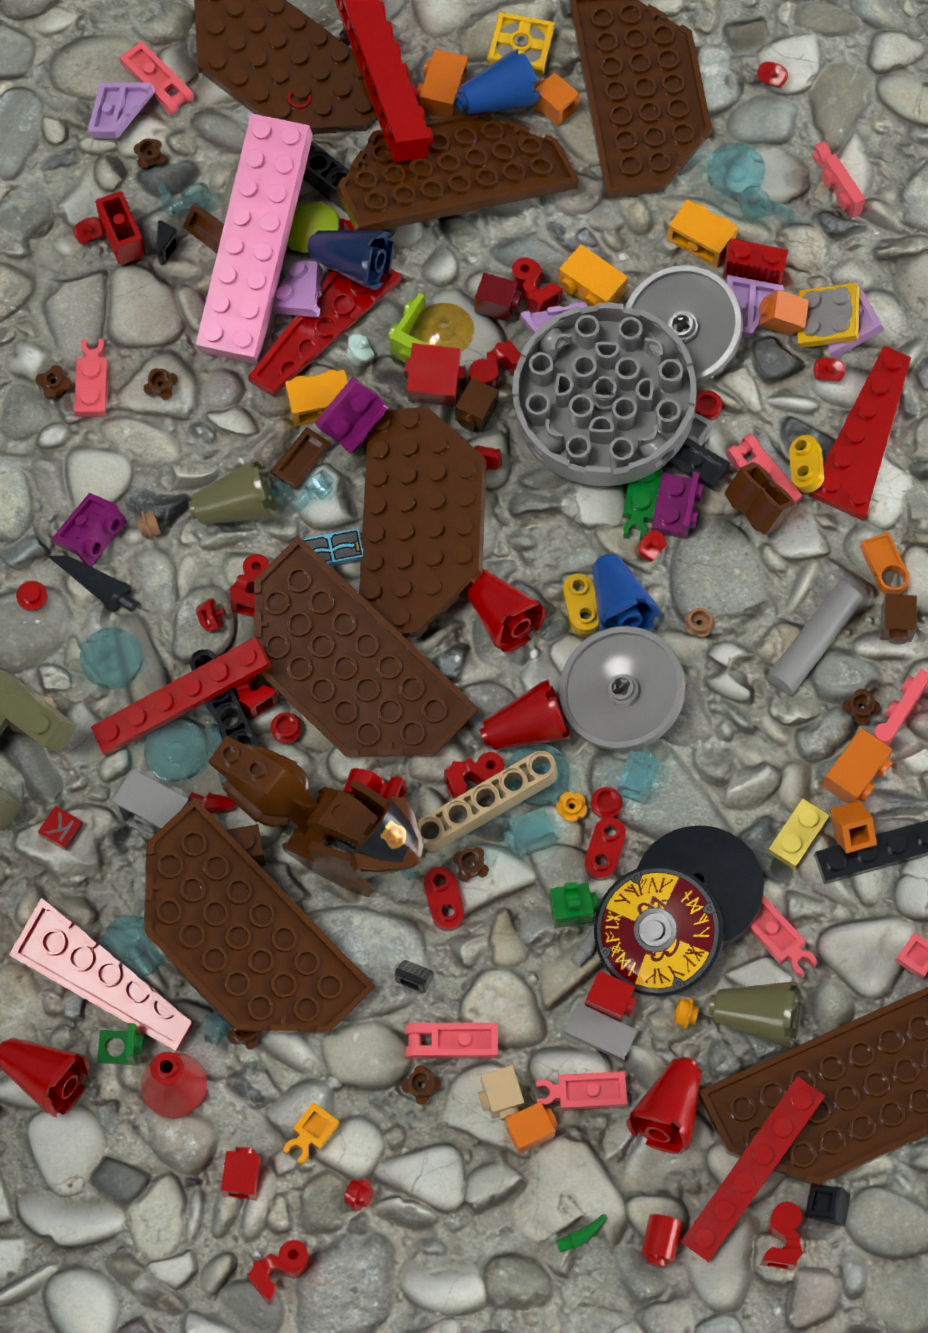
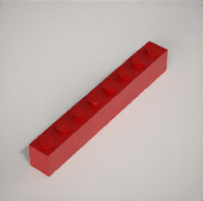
(386, 79)

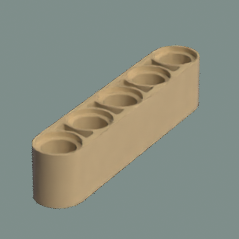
(495, 787)

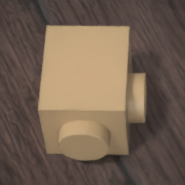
(501, 1093)

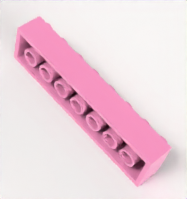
(254, 239)

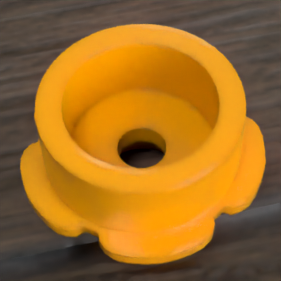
(567, 813)
(685, 1013)

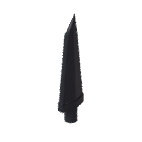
(104, 587)

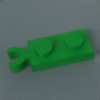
(641, 503)

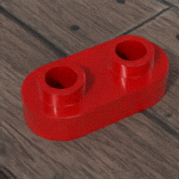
(606, 847)
(443, 897)

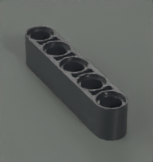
(327, 178)
(225, 706)

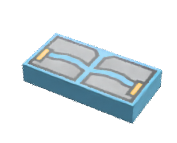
(338, 547)

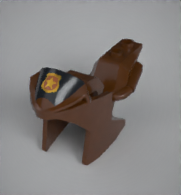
(277, 793)

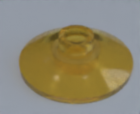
(456, 335)

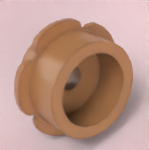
(149, 524)
(702, 615)

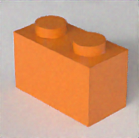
(443, 77)
(858, 767)

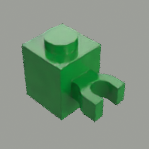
(572, 904)

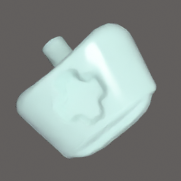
(359, 350)

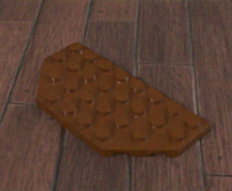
(271, 47)
(640, 93)
(467, 168)
(420, 518)
(350, 664)
(241, 933)
(871, 1086)

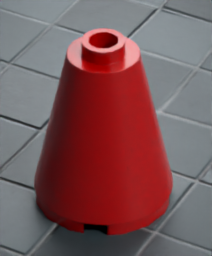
(504, 611)
(527, 720)
(45, 1073)
(173, 1084)
(668, 1108)

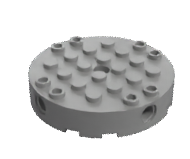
(598, 435)

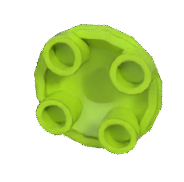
(308, 221)

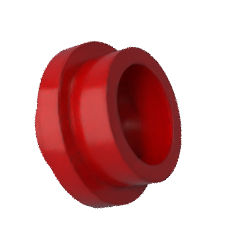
(31, 595)
(286, 728)
(606, 802)
(358, 1194)

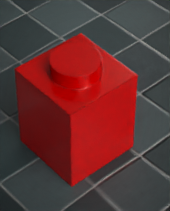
(611, 997)
(241, 1174)

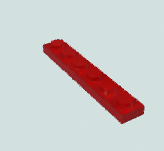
(181, 696)
(752, 1169)

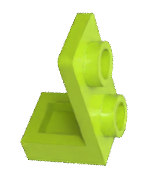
(399, 339)

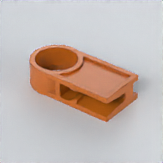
(883, 557)

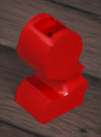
(529, 278)
(500, 356)
(241, 592)
(256, 701)
(485, 768)
(395, 787)
(782, 1225)
(290, 1263)

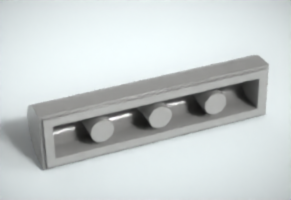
(815, 638)

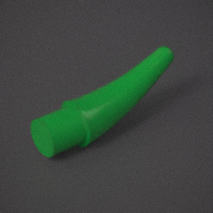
(579, 1237)

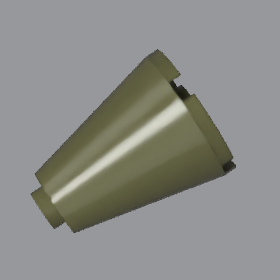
(236, 497)
(760, 1011)

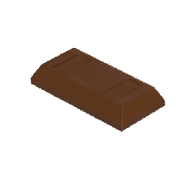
(204, 227)
(300, 458)

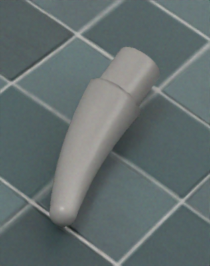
(585, 949)

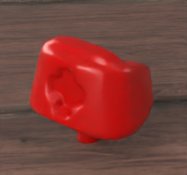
(772, 74)
(88, 230)
(829, 369)
(491, 455)
(651, 545)
(210, 616)

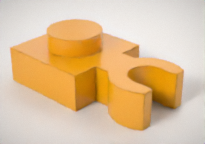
(313, 1129)

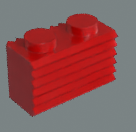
(120, 227)
(755, 261)

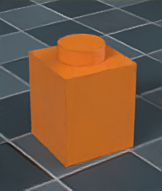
(556, 99)
(783, 312)
(853, 826)
(531, 1127)

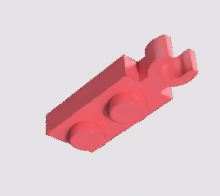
(837, 177)
(91, 381)
(781, 938)
(586, 1091)

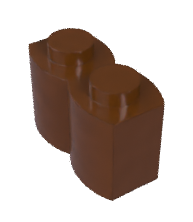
(759, 498)

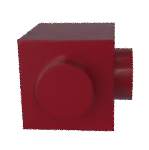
(497, 297)

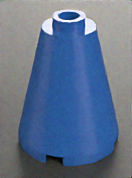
(499, 86)
(620, 596)

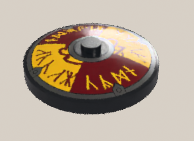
(659, 930)

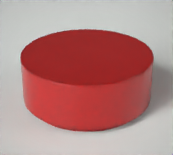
(708, 404)

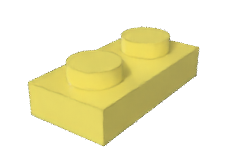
(798, 833)

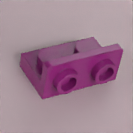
(352, 414)
(675, 503)
(90, 528)

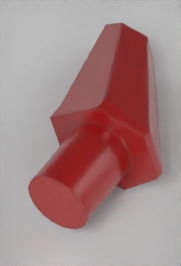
(214, 803)

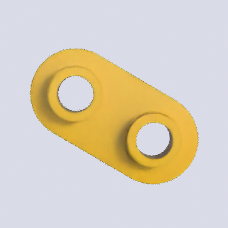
(806, 460)
(580, 602)

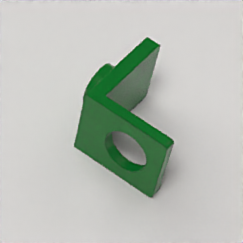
(133, 1046)

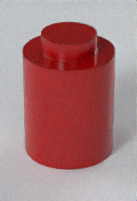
(661, 1240)

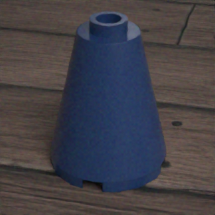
(354, 254)

